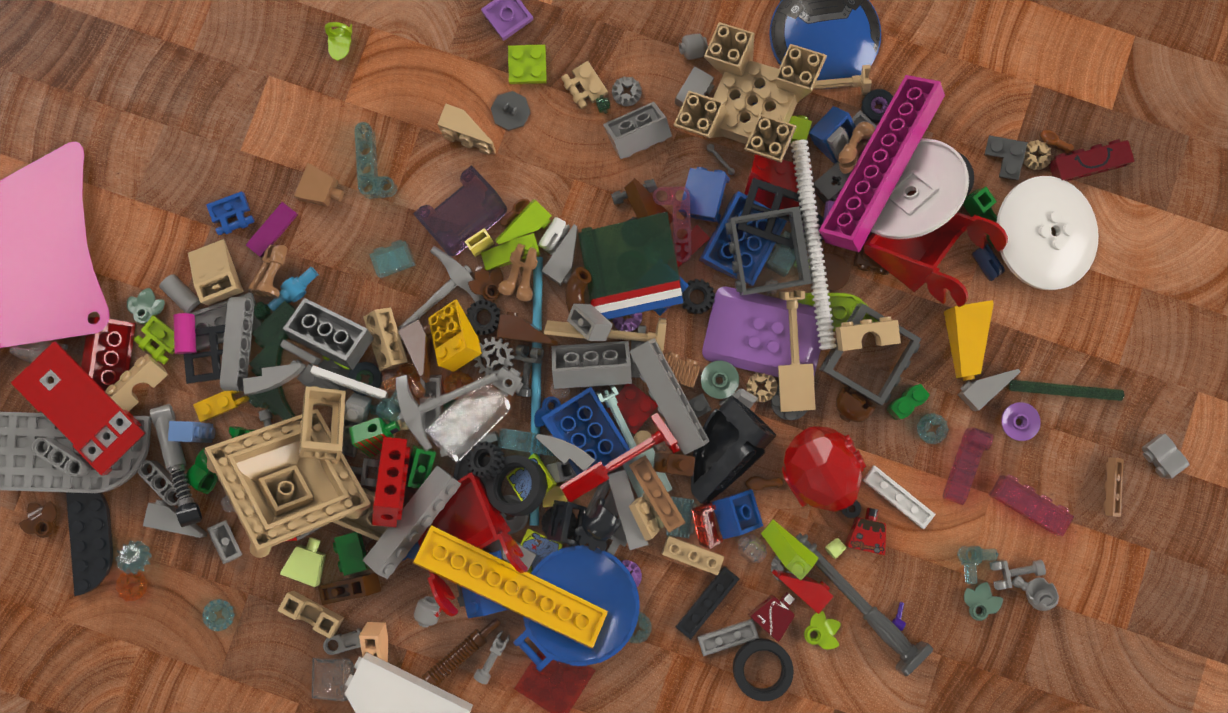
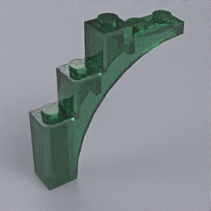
(271, 335)

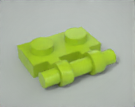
(161, 334)

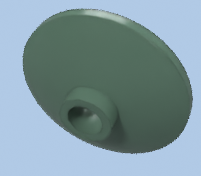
(726, 372)

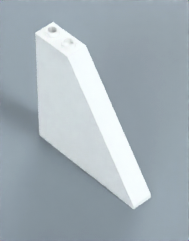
(388, 689)

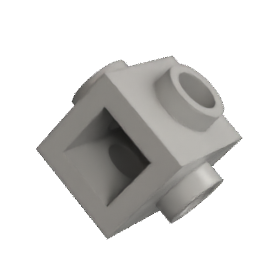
(511, 374)

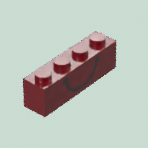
(1092, 161)

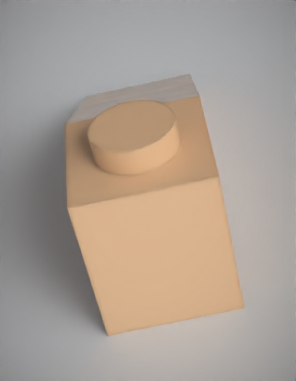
(375, 640)

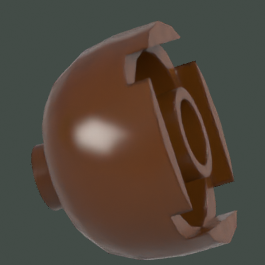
(853, 406)

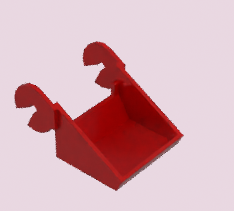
(916, 259)
(475, 521)

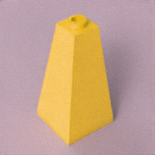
(968, 336)

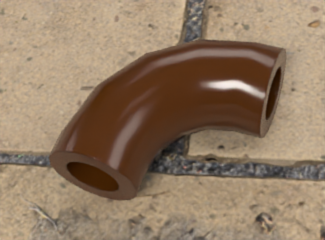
(576, 287)

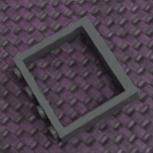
(799, 249)
(894, 378)

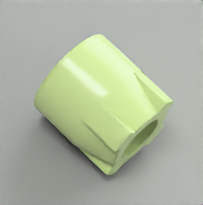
(835, 548)

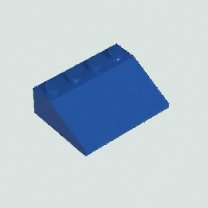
(752, 248)
(588, 427)

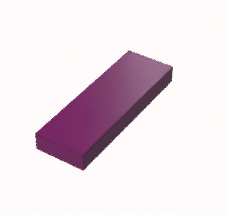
(271, 229)

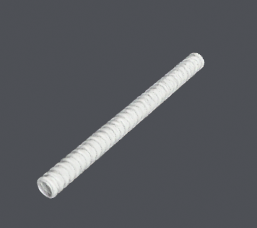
(813, 244)

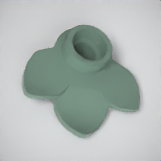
(145, 304)
(982, 598)

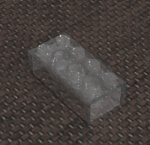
(468, 421)

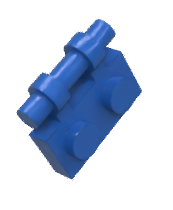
(229, 207)

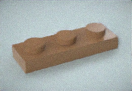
(1113, 487)

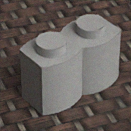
(1165, 456)

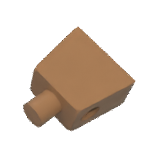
(318, 187)

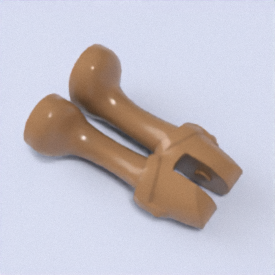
(849, 155)
(263, 282)
(509, 286)

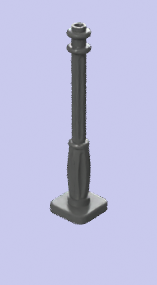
(910, 654)

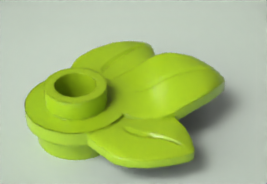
(825, 630)

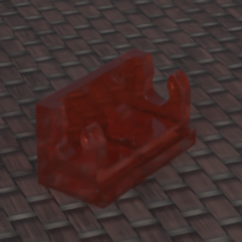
(706, 525)

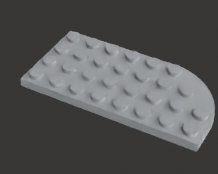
(27, 472)

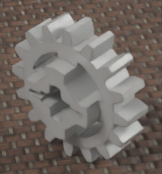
(496, 349)

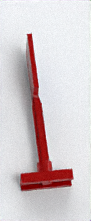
(598, 473)

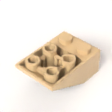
(458, 125)
(214, 273)

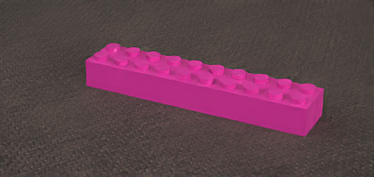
(882, 163)

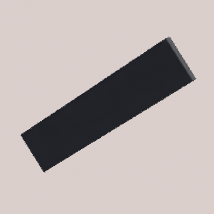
(707, 602)

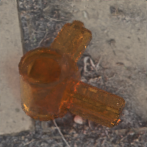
(413, 380)

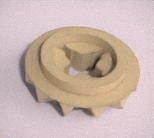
(1030, 159)
(771, 386)

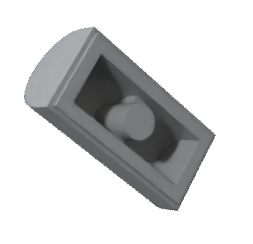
(179, 293)
(224, 542)

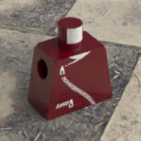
(774, 615)

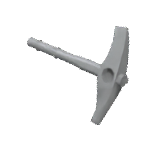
(459, 277)
(412, 412)

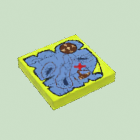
(521, 479)
(540, 545)

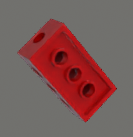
(391, 482)

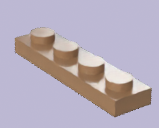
(657, 494)

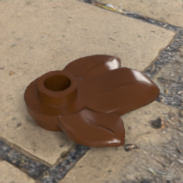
(485, 281)
(38, 517)

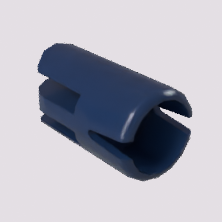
(988, 262)

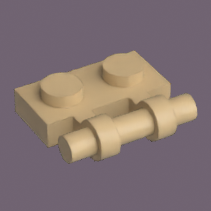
(589, 82)
(646, 517)

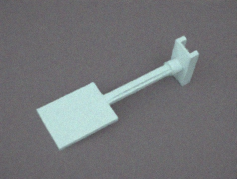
(611, 401)

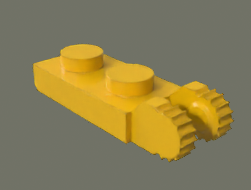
(218, 405)

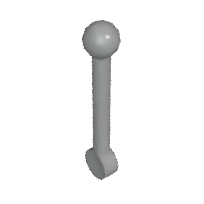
(710, 148)

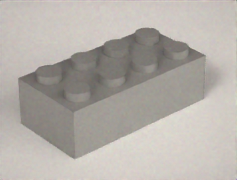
(591, 364)

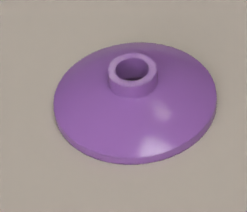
(1029, 421)

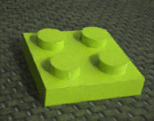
(527, 64)

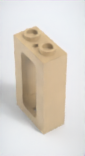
(318, 450)

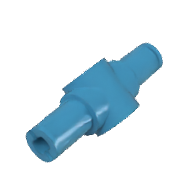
(294, 288)

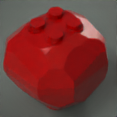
(823, 468)

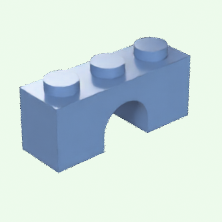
(191, 432)

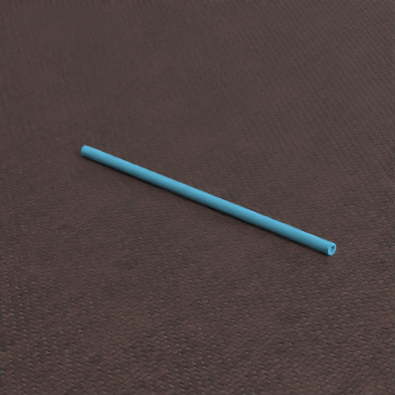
(536, 368)

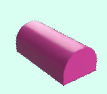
(184, 333)

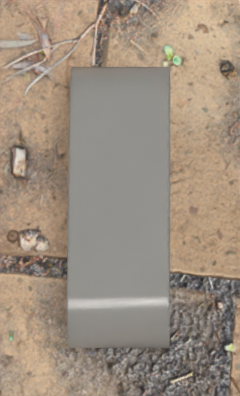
(52, 455)
(154, 478)

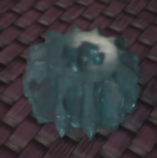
(133, 557)

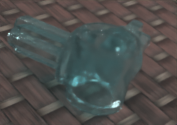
(387, 409)
(977, 557)

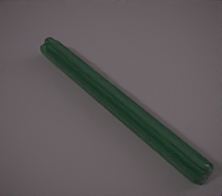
(1066, 390)

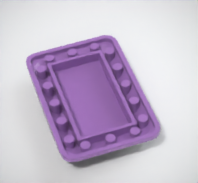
(755, 332)

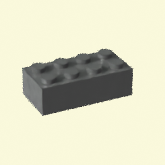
(328, 333)

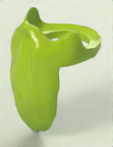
(338, 39)

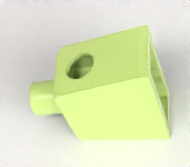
(306, 563)

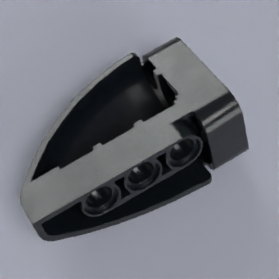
(734, 445)

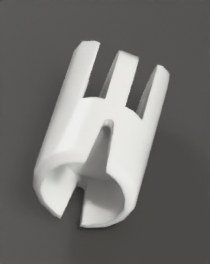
(554, 235)

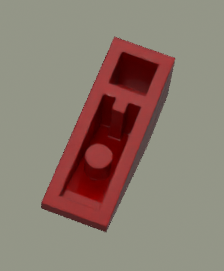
(814, 594)

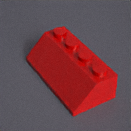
(108, 351)

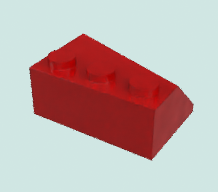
(775, 173)

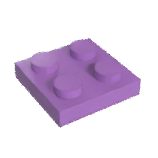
(507, 16)

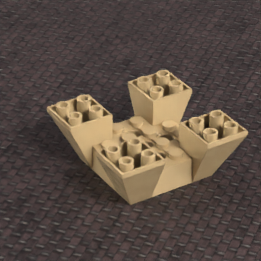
(721, 116)

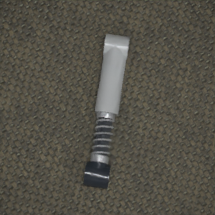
(188, 511)

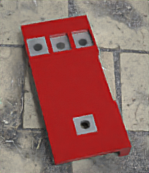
(79, 408)

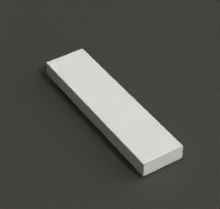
(349, 383)
(898, 497)

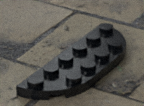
(89, 540)

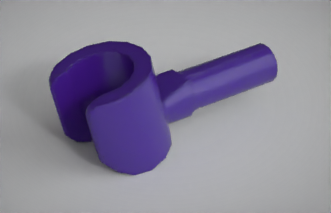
(897, 620)

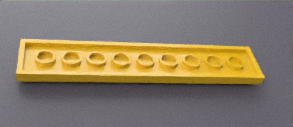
(509, 588)

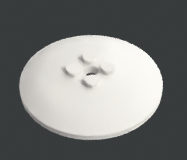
(940, 187)
(1031, 249)

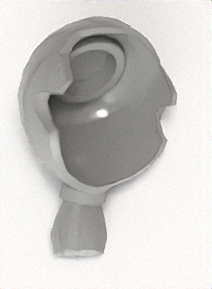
(1039, 592)

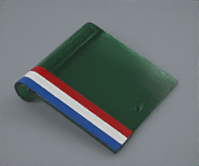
(631, 266)

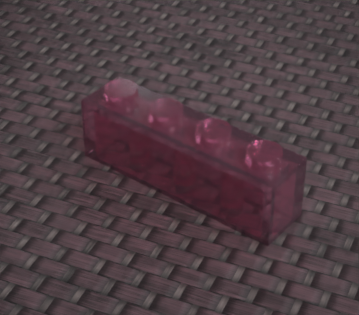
(1031, 505)

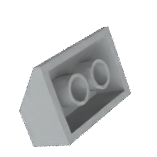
(637, 130)

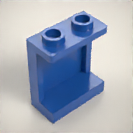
(705, 193)

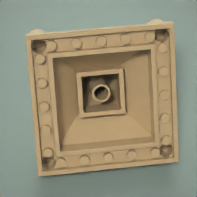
(278, 490)

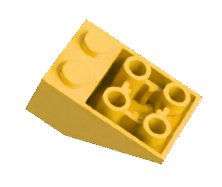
(453, 337)

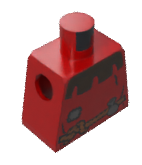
(868, 533)

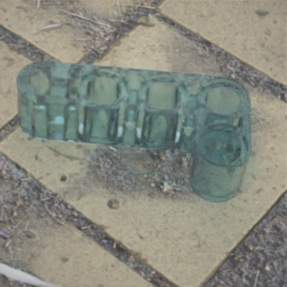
(370, 160)
(521, 441)

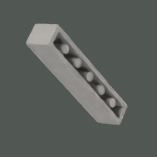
(669, 396)
(415, 519)

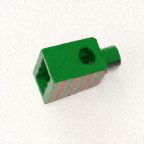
(369, 435)

